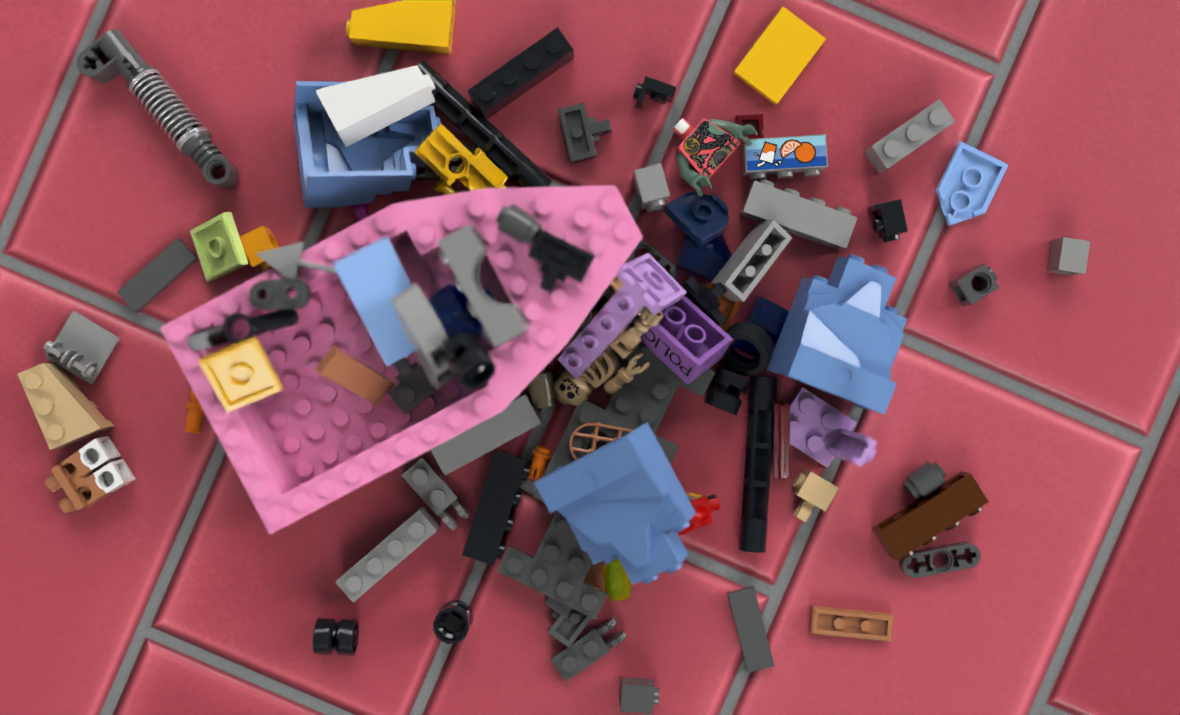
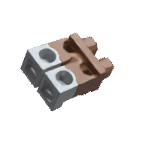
(81, 482)

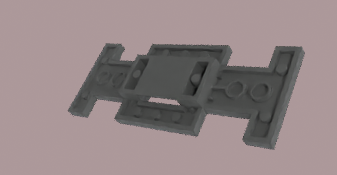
(560, 562)

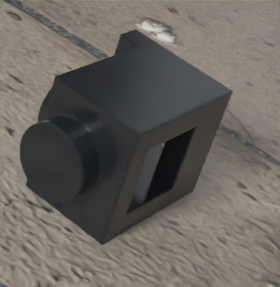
(888, 220)

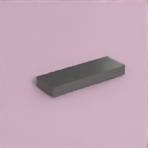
(157, 275)
(750, 629)

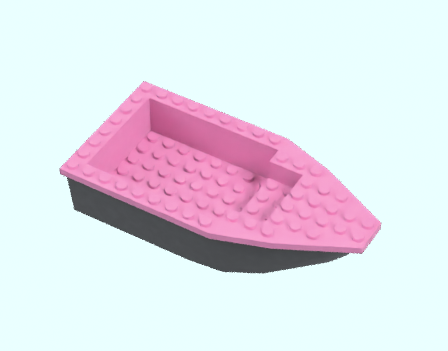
(326, 440)

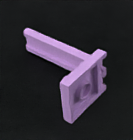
(644, 285)
(826, 432)

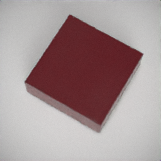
(755, 120)

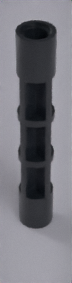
(484, 133)
(757, 464)

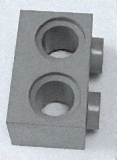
(651, 187)

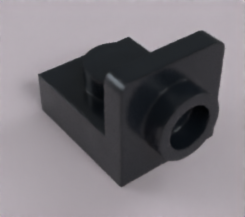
(658, 91)

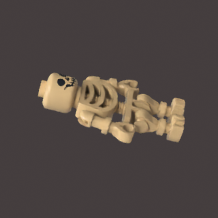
(575, 391)

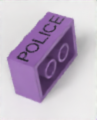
(686, 340)

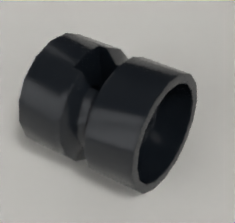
(468, 360)
(726, 401)
(453, 621)
(335, 636)

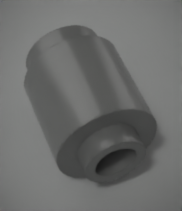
(518, 224)
(925, 480)

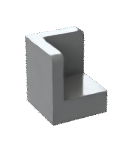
(1068, 256)

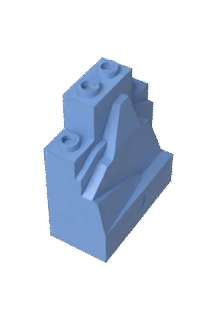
(356, 173)
(843, 334)
(623, 505)

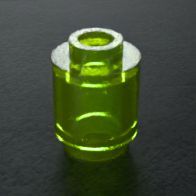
(616, 581)

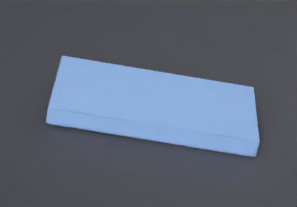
(372, 279)

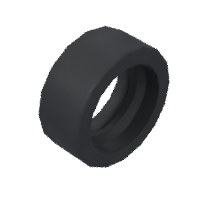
(757, 337)

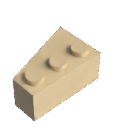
(60, 406)

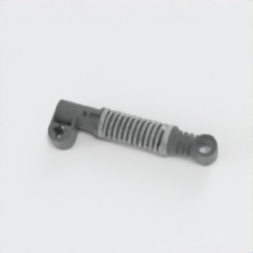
(146, 83)

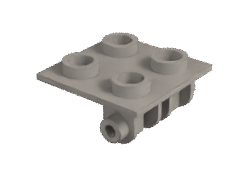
(82, 347)

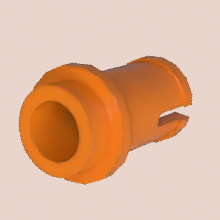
(539, 461)

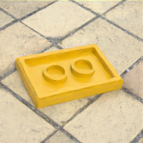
(779, 55)

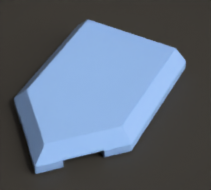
(968, 183)

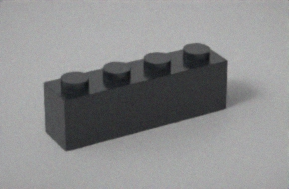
(521, 73)
(495, 506)

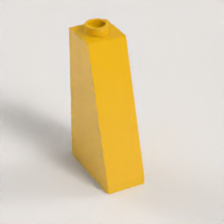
(405, 26)

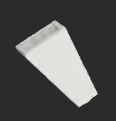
(375, 101)

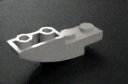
(424, 333)

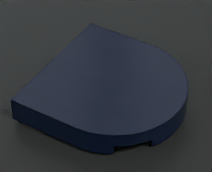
(699, 216)

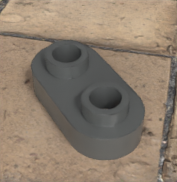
(278, 294)

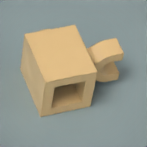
(813, 492)

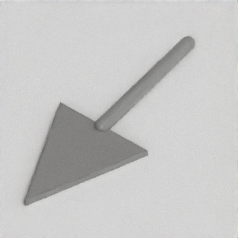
(288, 259)

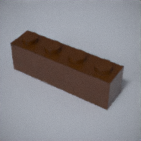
(931, 515)

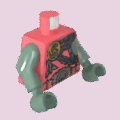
(707, 148)

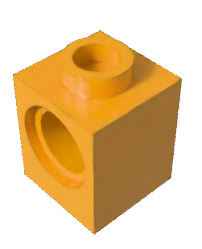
(258, 241)

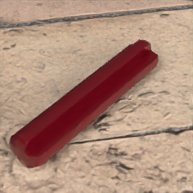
(781, 440)

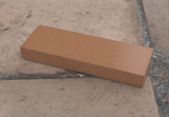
(355, 375)
(851, 623)

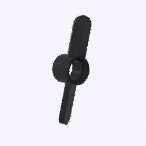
(225, 334)

